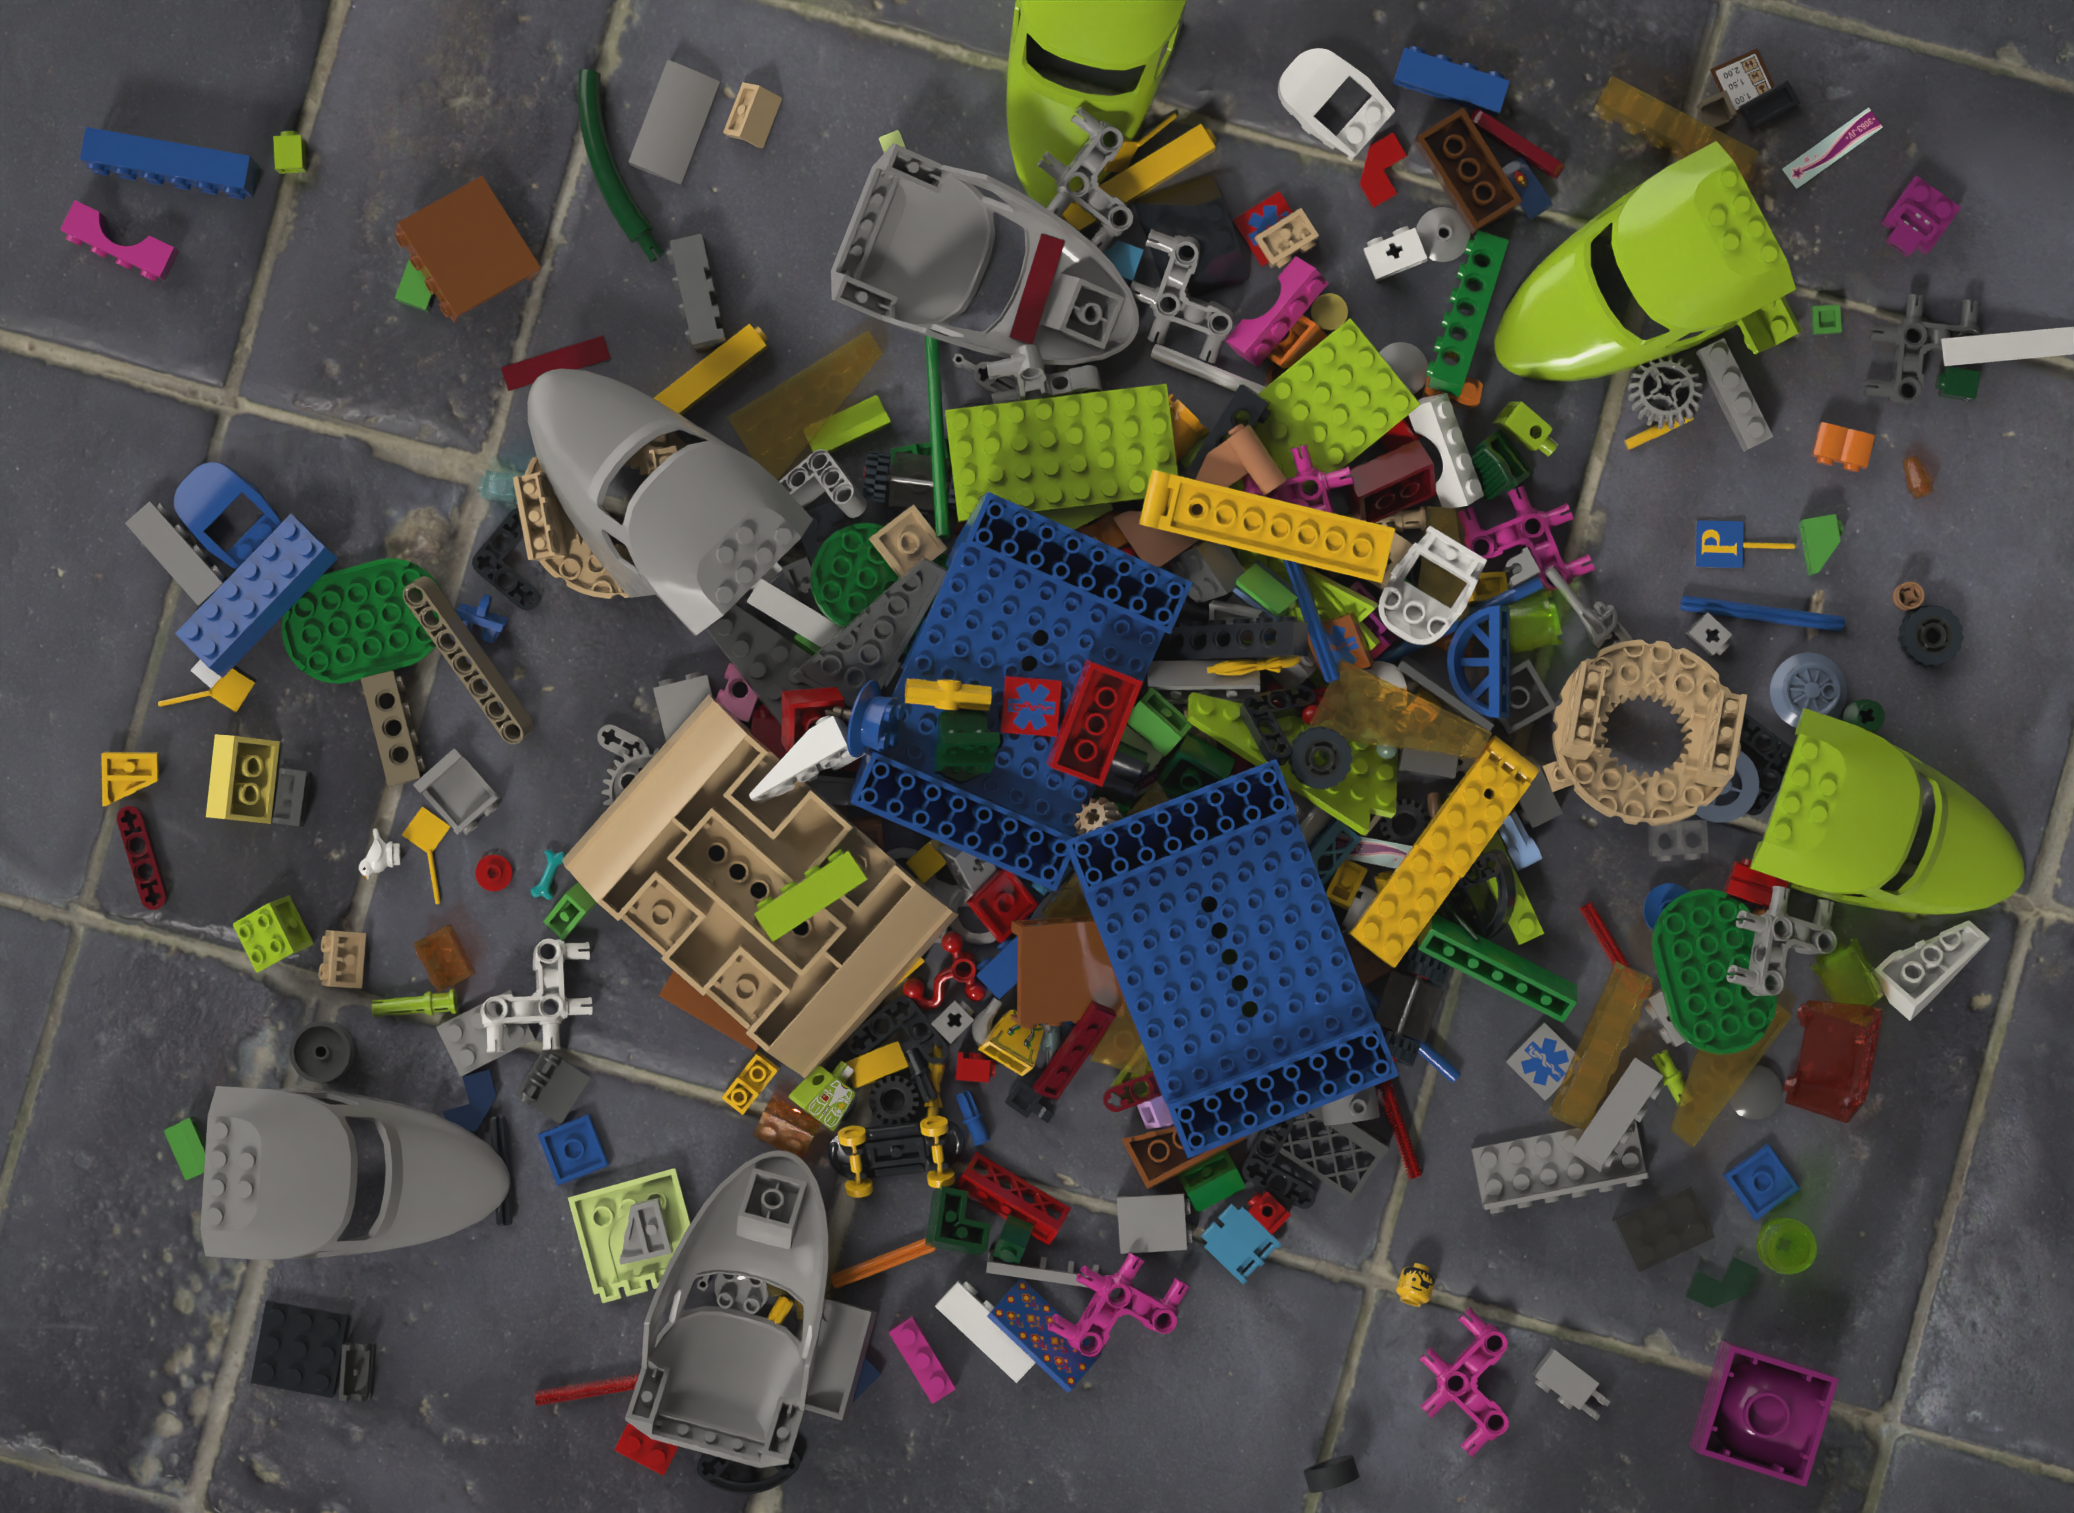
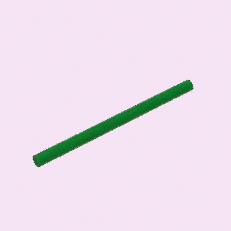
(937, 438)

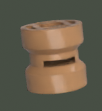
(1912, 594)

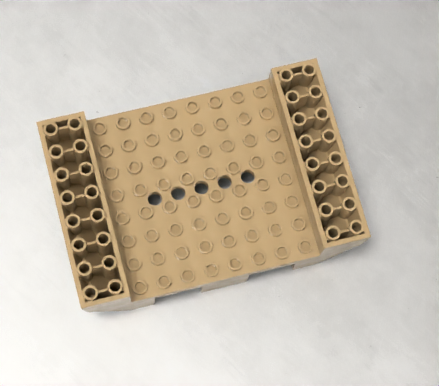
(655, 873)

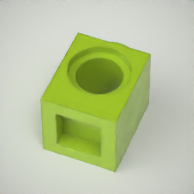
(290, 153)

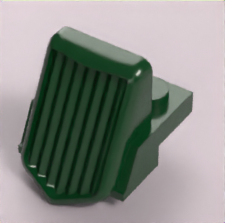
(1499, 465)
(964, 745)

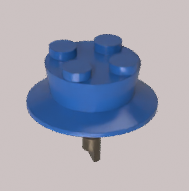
(871, 721)

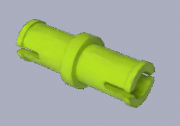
(1671, 1075)

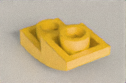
(877, 1065)
(750, 1083)

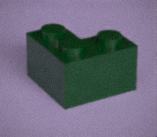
(948, 1227)

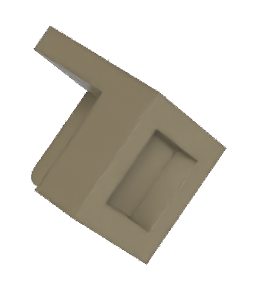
(1717, 110)

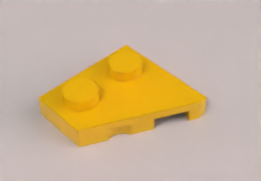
(127, 773)

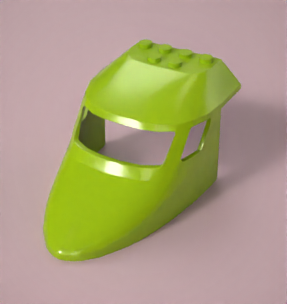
(1094, 35)
(1686, 250)
(1852, 819)

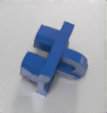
(492, 622)

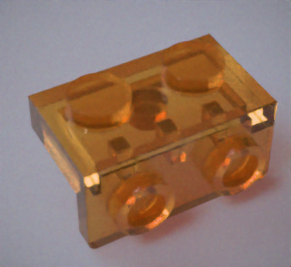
(444, 958)
(786, 1128)

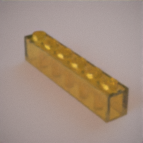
(1665, 124)
(1601, 1046)

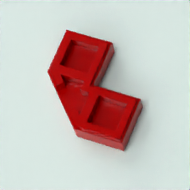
(1374, 180)

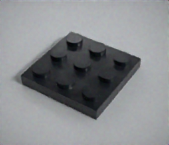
(299, 1349)

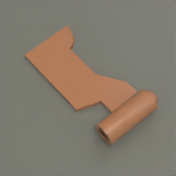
(1222, 467)

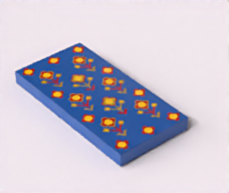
(1025, 1320)

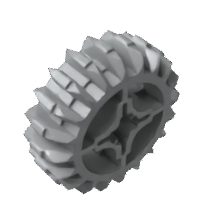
(1673, 412)

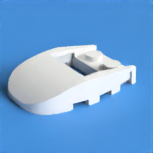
(1312, 82)
(1414, 613)

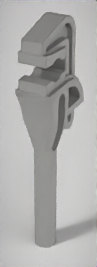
(1598, 622)

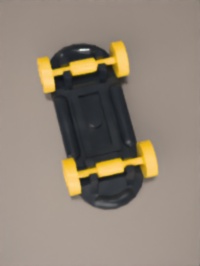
(896, 1151)

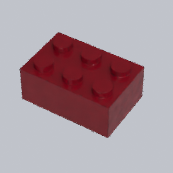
(1391, 483)

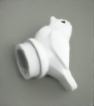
(379, 856)

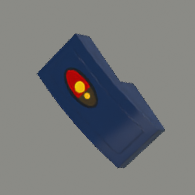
(1528, 188)

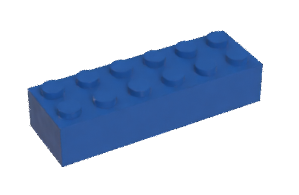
(169, 162)
(256, 595)

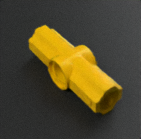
(948, 694)

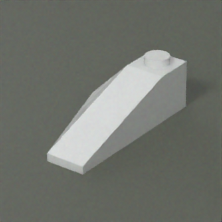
(817, 750)
(1920, 972)

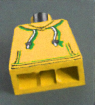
(1012, 1044)

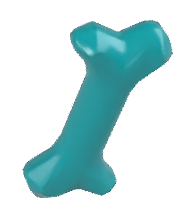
(553, 862)

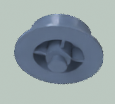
(1807, 683)
(1736, 796)

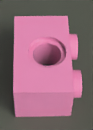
(743, 707)

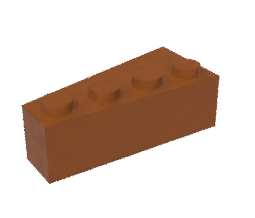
(1161, 1155)

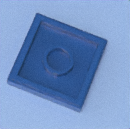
(573, 1149)
(1761, 1182)

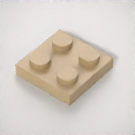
(907, 541)

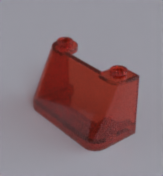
(1834, 1058)

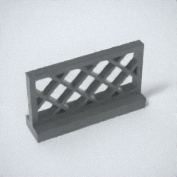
(1418, 676)
(1354, 1132)

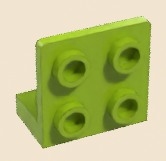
(1769, 326)
(272, 933)

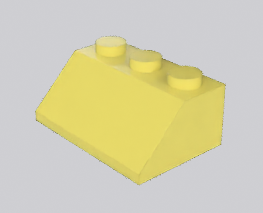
(242, 779)

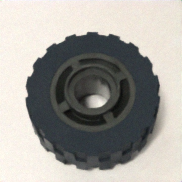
(1947, 632)
(1336, 763)

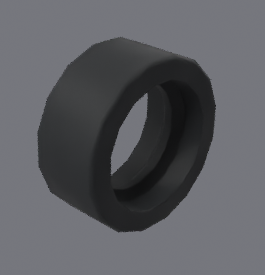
(1331, 1474)

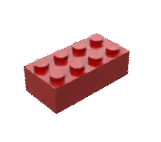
(1094, 722)

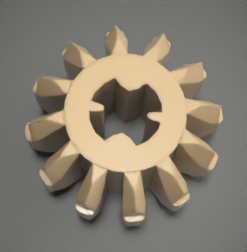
(1097, 815)

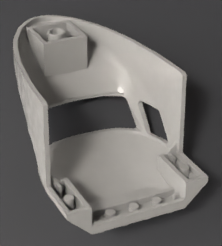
(926, 244)
(698, 522)
(288, 1172)
(726, 1375)

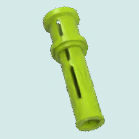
(427, 1004)

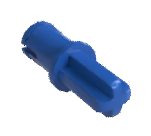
(972, 1117)

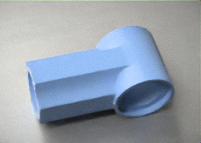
(1519, 845)

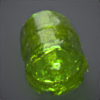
(1534, 623)
(1848, 975)
(1800, 1252)

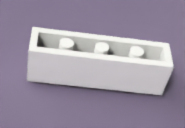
(971, 1318)

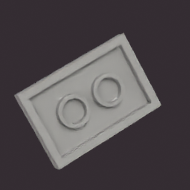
(467, 1038)

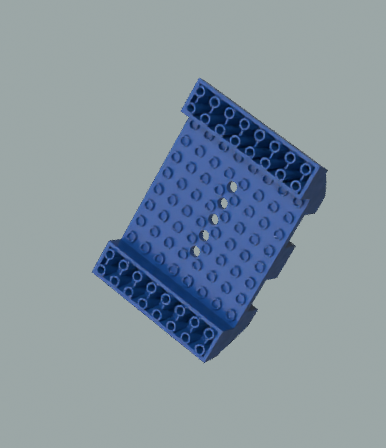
(1002, 585)
(1312, 1021)

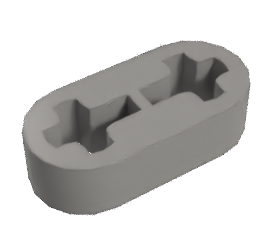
(621, 734)

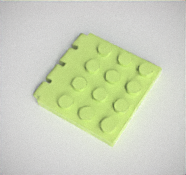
(601, 1228)

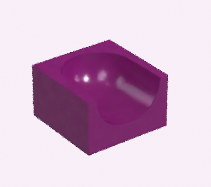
(1763, 1413)

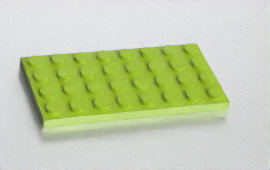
(1331, 399)
(1061, 449)

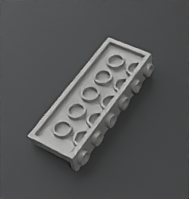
(1546, 1169)

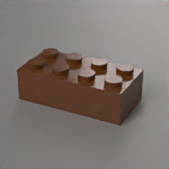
(1467, 171)

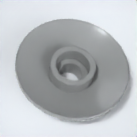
(1440, 248)

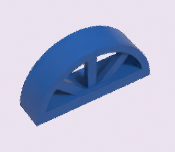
(1499, 661)

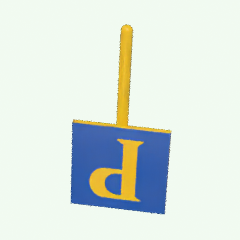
(1721, 544)

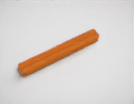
(880, 1263)

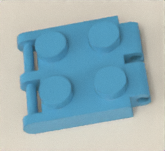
(1239, 1241)

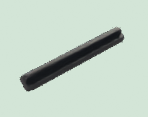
(499, 1144)

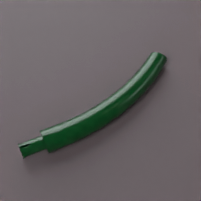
(605, 170)

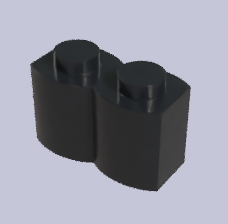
(1123, 773)

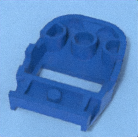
(207, 495)

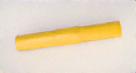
(1649, 434)

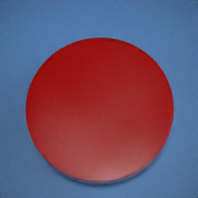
(494, 872)

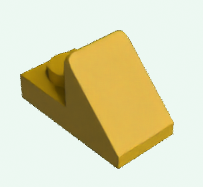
(1488, 586)
(927, 861)
(1346, 884)

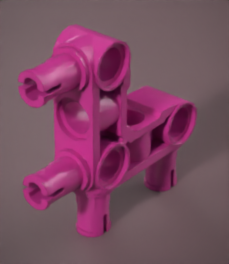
(1293, 489)
(1513, 533)
(1104, 1311)
(1469, 1367)

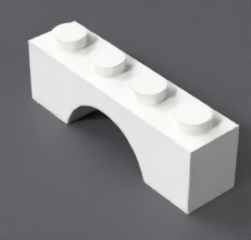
(1438, 423)

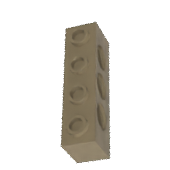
(375, 688)

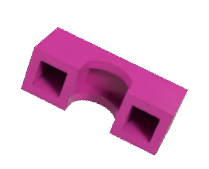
(922, 1359)

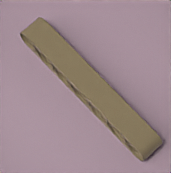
(467, 646)

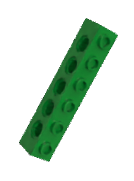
(1483, 248)

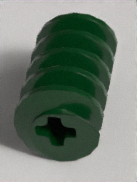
(1872, 714)

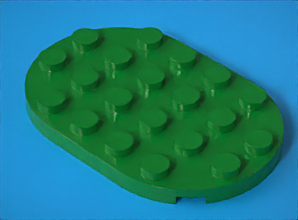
(852, 574)
(357, 623)
(1692, 953)

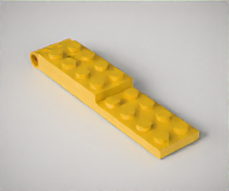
(1267, 526)
(1444, 851)

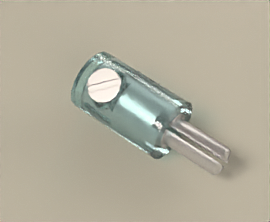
(1050, 1040)

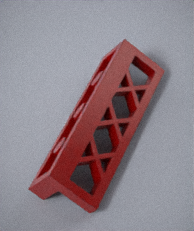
(1003, 1202)

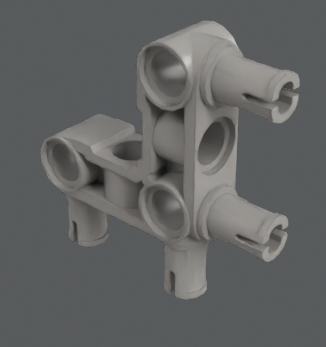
(1087, 167)
(1188, 310)
(1035, 383)
(1774, 936)

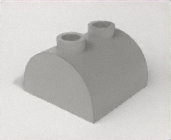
(1352, 1108)

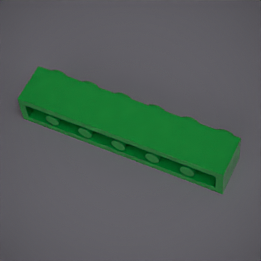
(1498, 968)

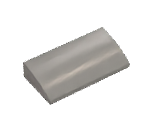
(674, 122)
(839, 1358)

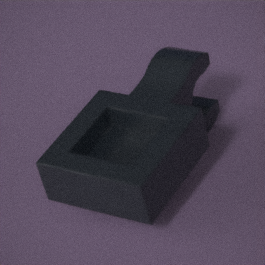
(1026, 1101)

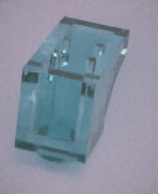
(498, 487)

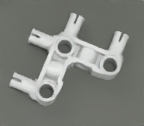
(530, 1008)

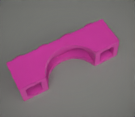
(88, 226)
(1259, 336)

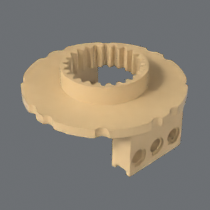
(553, 537)
(1692, 689)

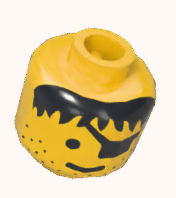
(1415, 1285)

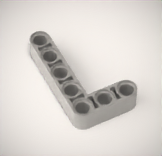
(821, 474)

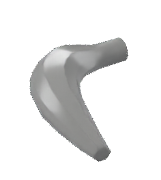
(983, 1022)

